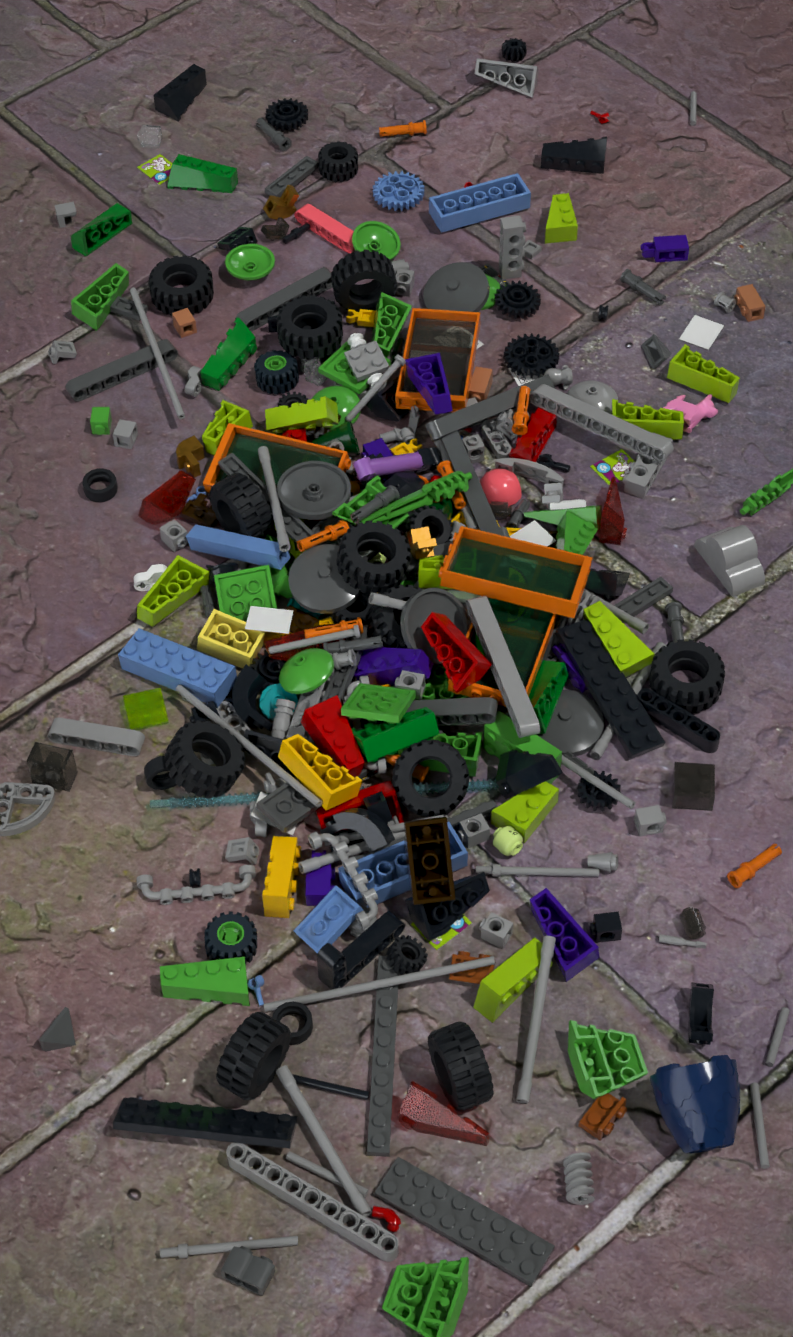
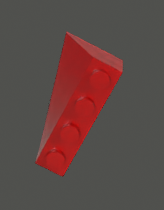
(538, 434)
(458, 655)
(357, 802)

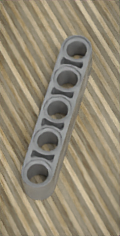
(96, 736)

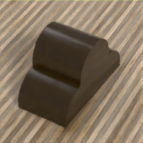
(429, 860)

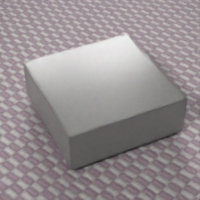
(531, 249)

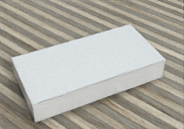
(566, 504)

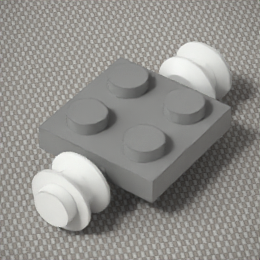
(365, 359)

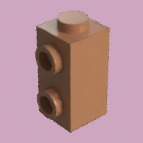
(749, 303)
(481, 383)

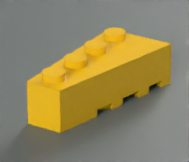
(318, 772)
(280, 877)

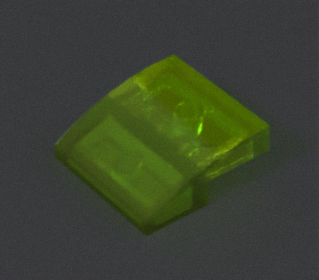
(145, 709)

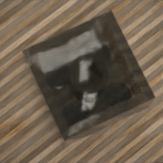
(52, 766)
(693, 786)

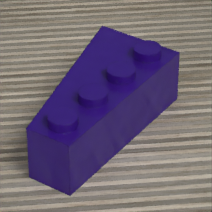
(573, 946)

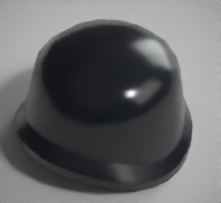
(220, 569)

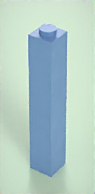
(237, 546)

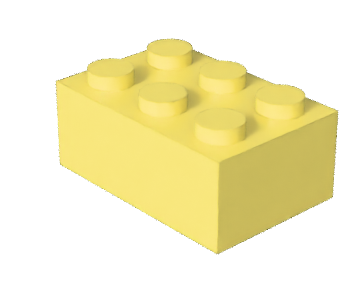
(229, 640)

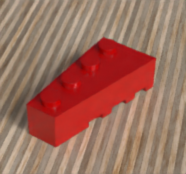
(333, 734)

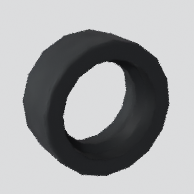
(96, 475)
(155, 781)
(299, 1009)

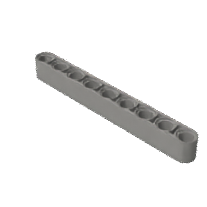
(601, 423)
(503, 667)
(319, 1208)

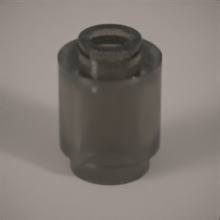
(501, 510)
(692, 923)

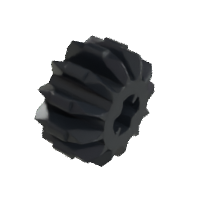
(514, 49)

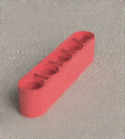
(326, 227)

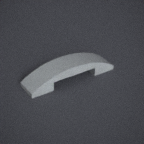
(529, 469)

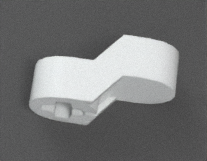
(145, 580)

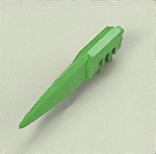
(432, 491)
(768, 494)

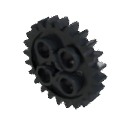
(531, 355)

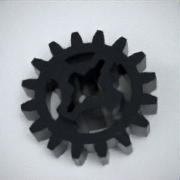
(597, 797)

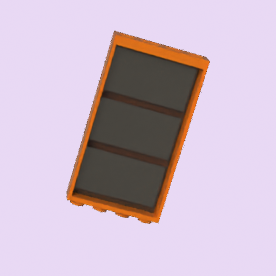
(455, 338)

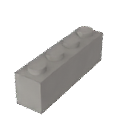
(511, 75)

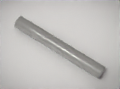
(693, 104)
(778, 1033)

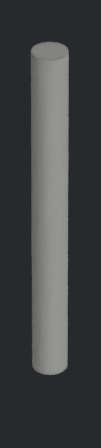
(759, 1125)
(310, 1166)

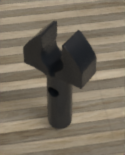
(546, 460)

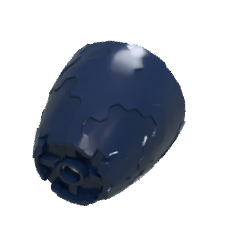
(699, 1102)

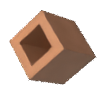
(184, 322)

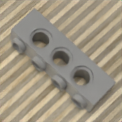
(511, 247)
(642, 474)
(305, 701)

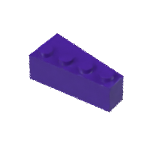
(430, 380)
(386, 664)

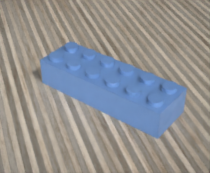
(479, 202)
(176, 665)
(389, 872)

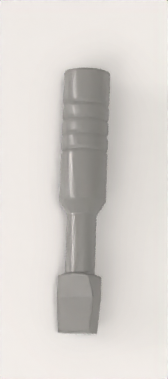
(680, 941)

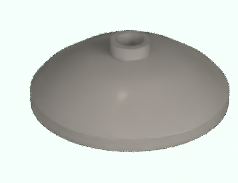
(594, 393)

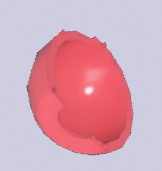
(501, 486)

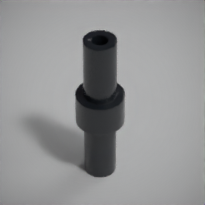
(296, 233)
(398, 349)

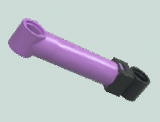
(419, 461)

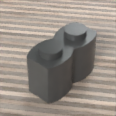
(248, 1270)

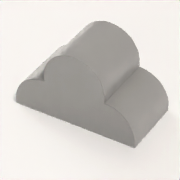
(733, 558)

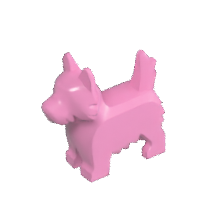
(693, 413)

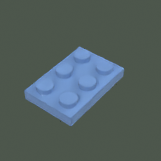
(328, 919)

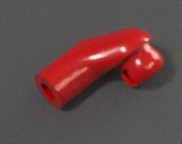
(388, 1215)

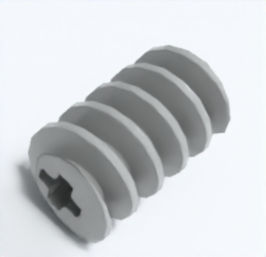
(578, 1178)

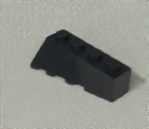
(180, 92)
(575, 156)
(268, 745)

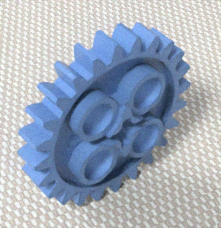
(398, 191)

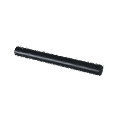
(331, 1087)

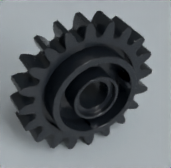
(287, 114)
(517, 299)
(268, 668)

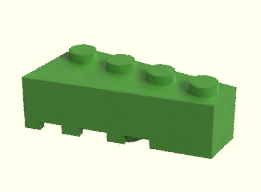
(574, 534)

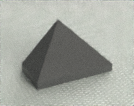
(655, 351)
(59, 1034)

